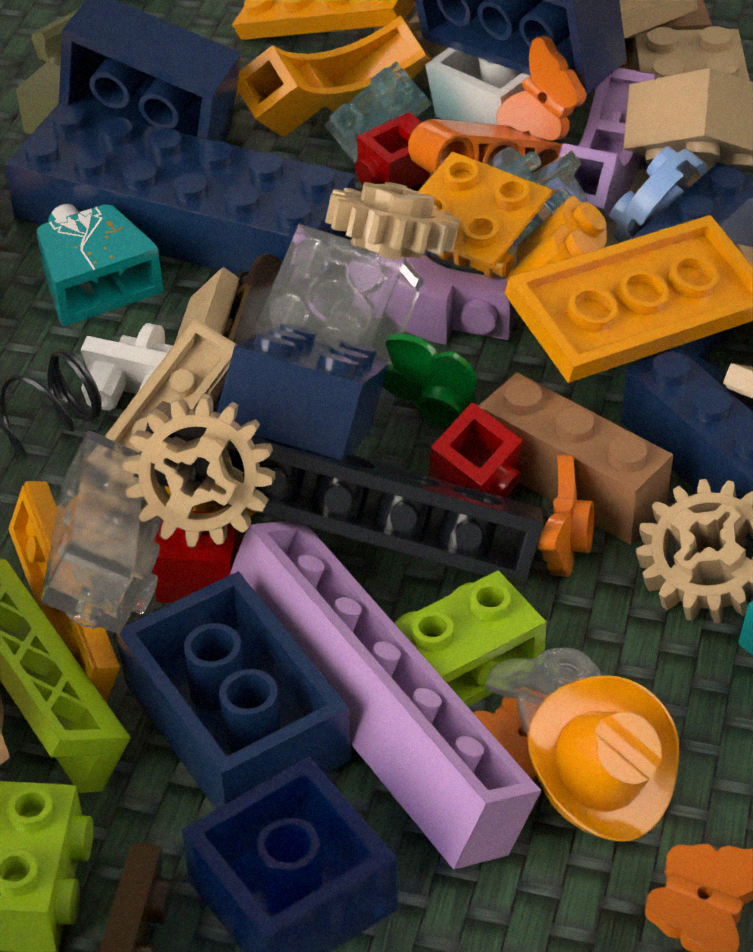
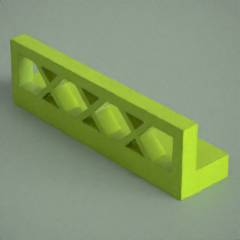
(55, 690)

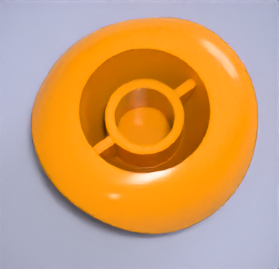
(605, 756)

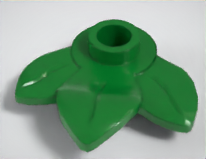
(436, 382)

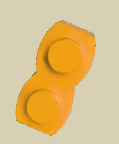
(565, 233)

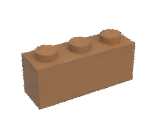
(610, 463)

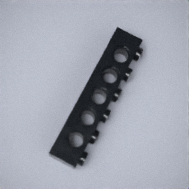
(390, 507)

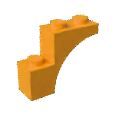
(291, 87)

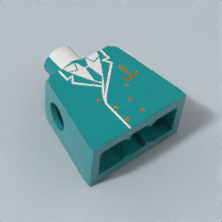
(96, 262)

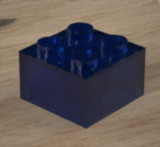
(291, 865)

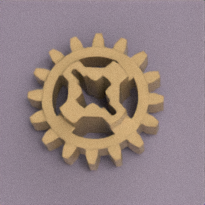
(392, 220)
(174, 459)
(694, 524)

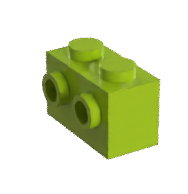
(474, 632)
(39, 856)

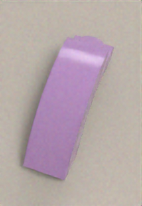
(605, 166)
(458, 303)

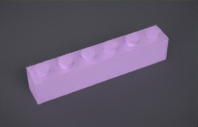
(401, 711)

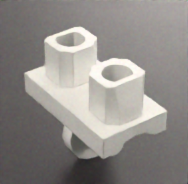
(124, 363)

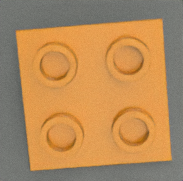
(491, 210)

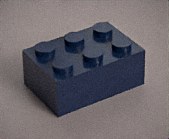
(147, 70)
(305, 390)
(232, 690)

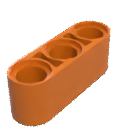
(473, 141)

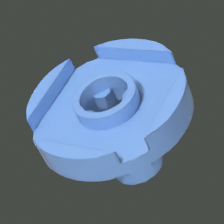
(667, 181)

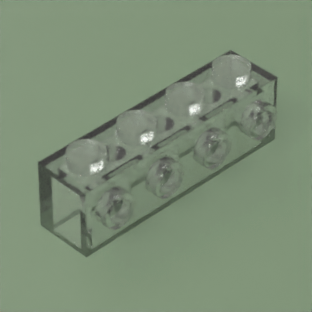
(98, 543)

